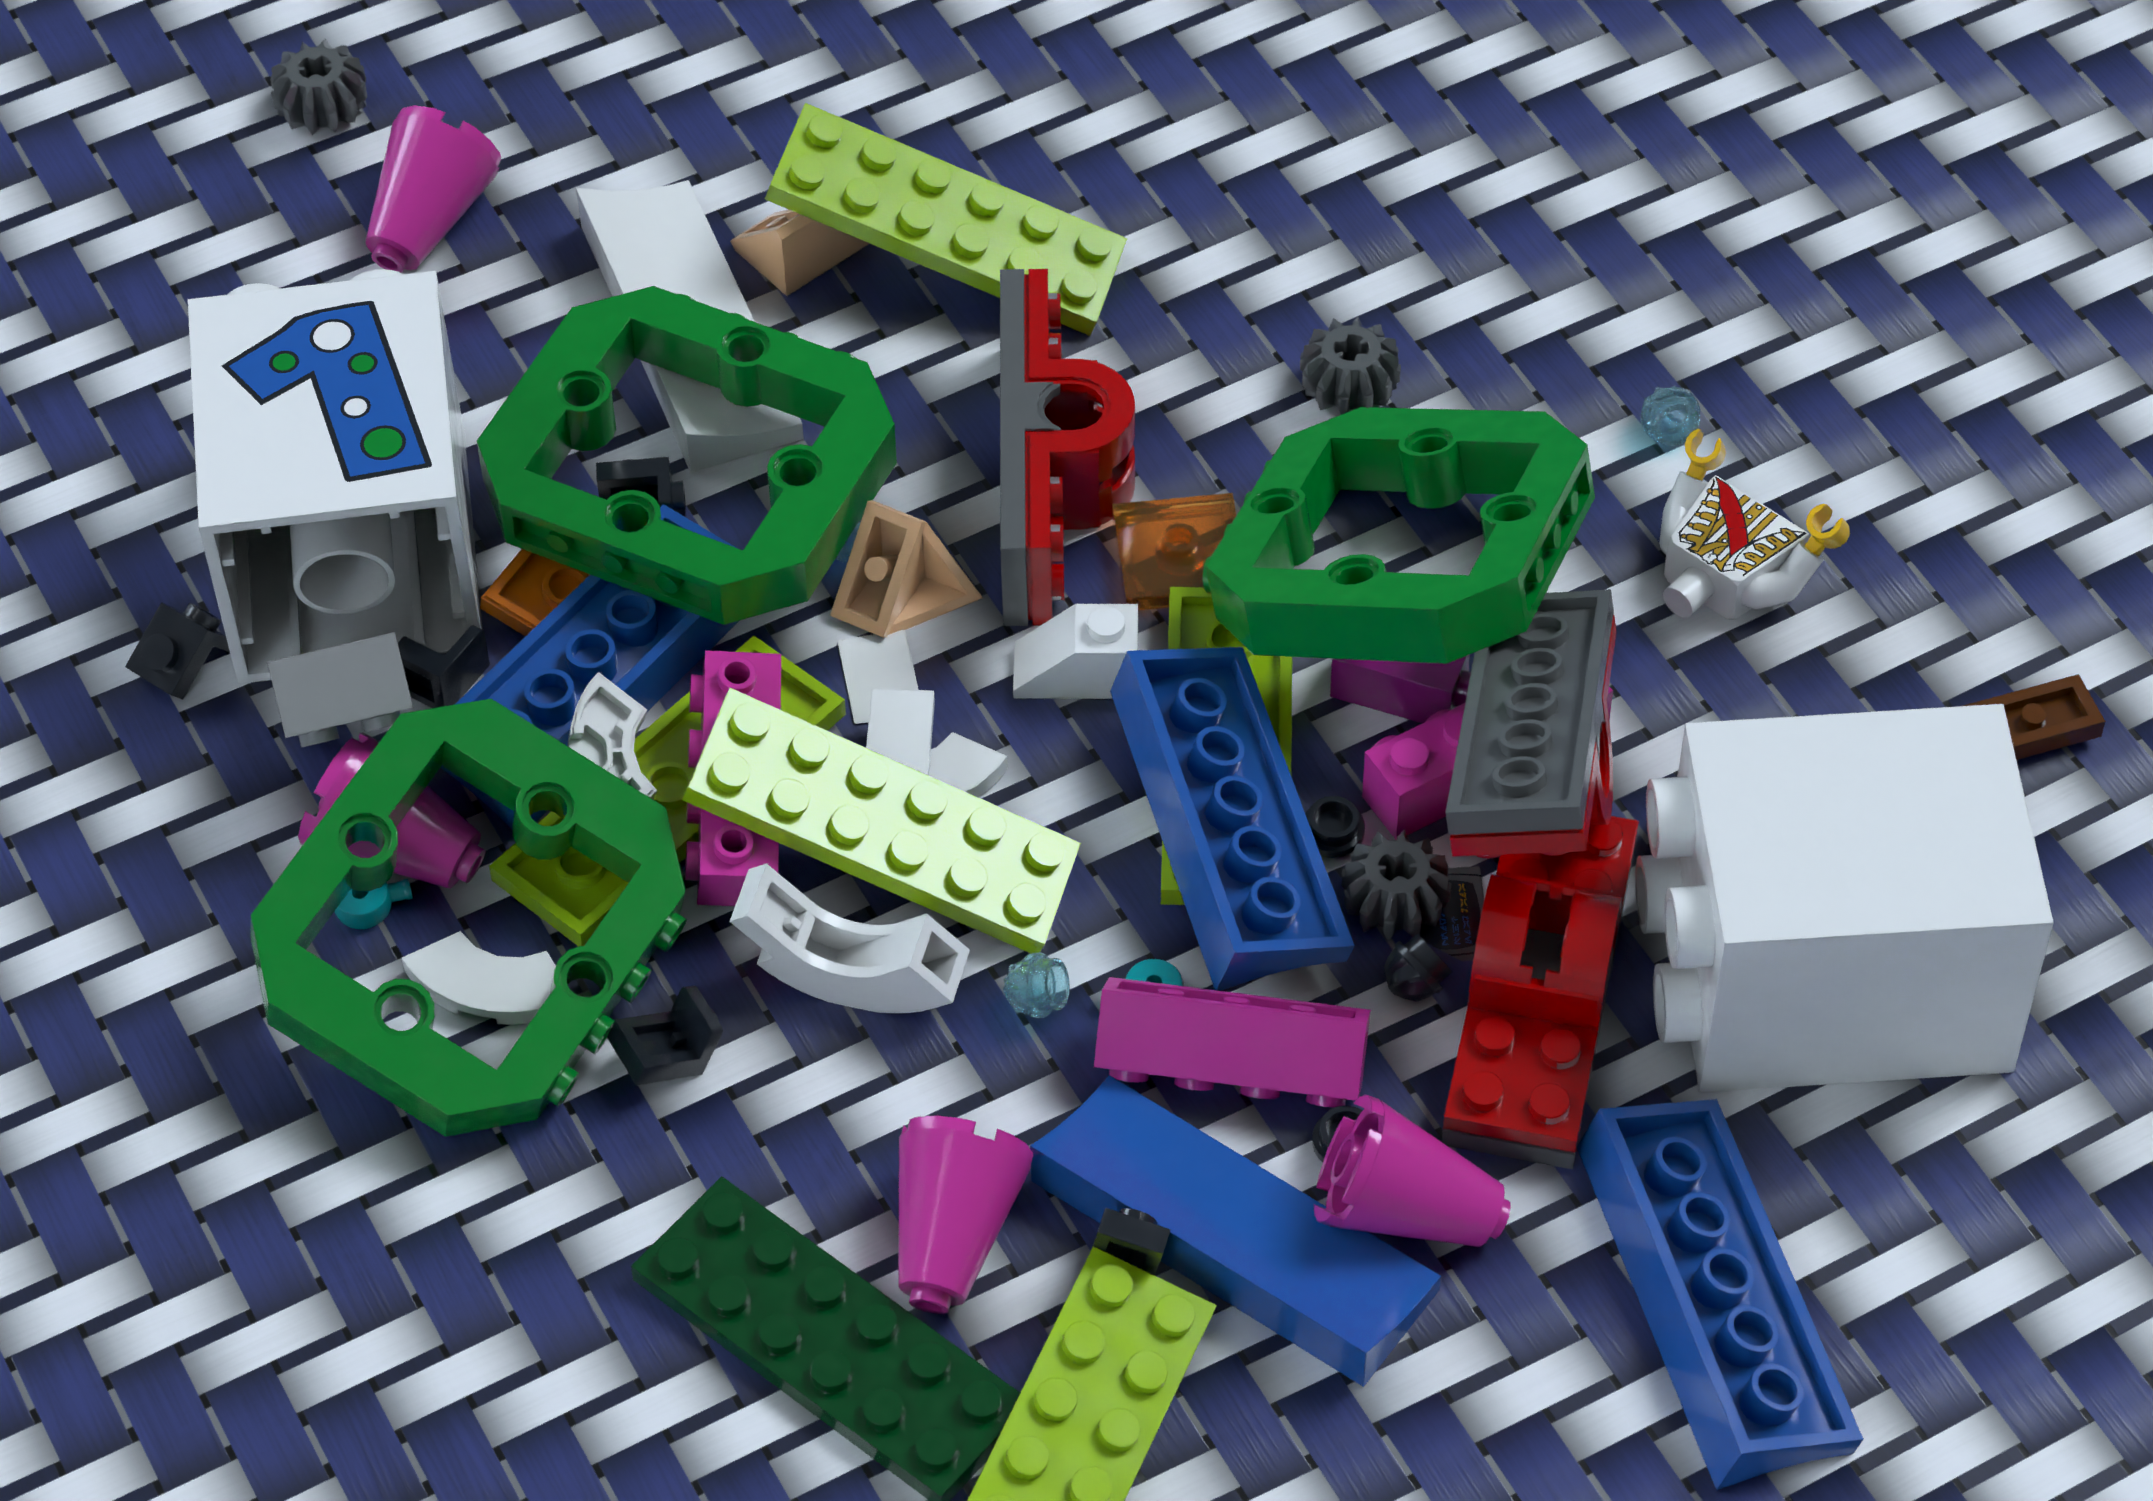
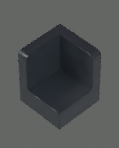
(444, 677)

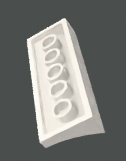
(667, 243)

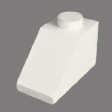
(1075, 652)

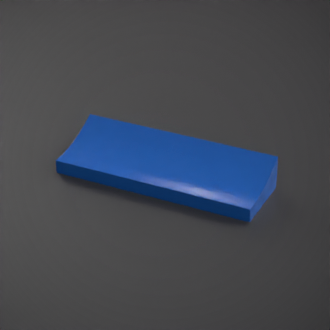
(596, 629)
(1228, 814)
(1237, 1229)
(1716, 1290)

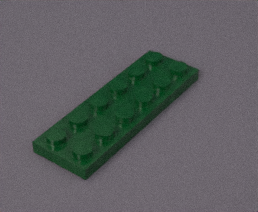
(829, 1340)

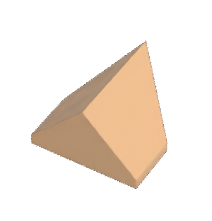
(794, 249)
(898, 575)

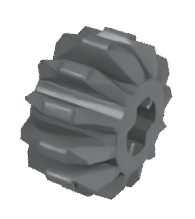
(318, 87)
(1350, 366)
(1396, 885)

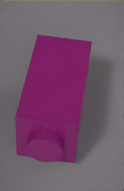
(1401, 688)

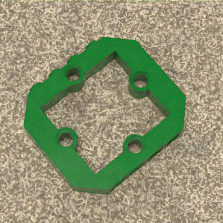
(568, 405)
(1389, 616)
(527, 774)

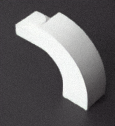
(843, 961)

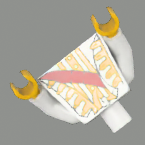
(1731, 547)

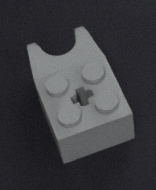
(340, 687)

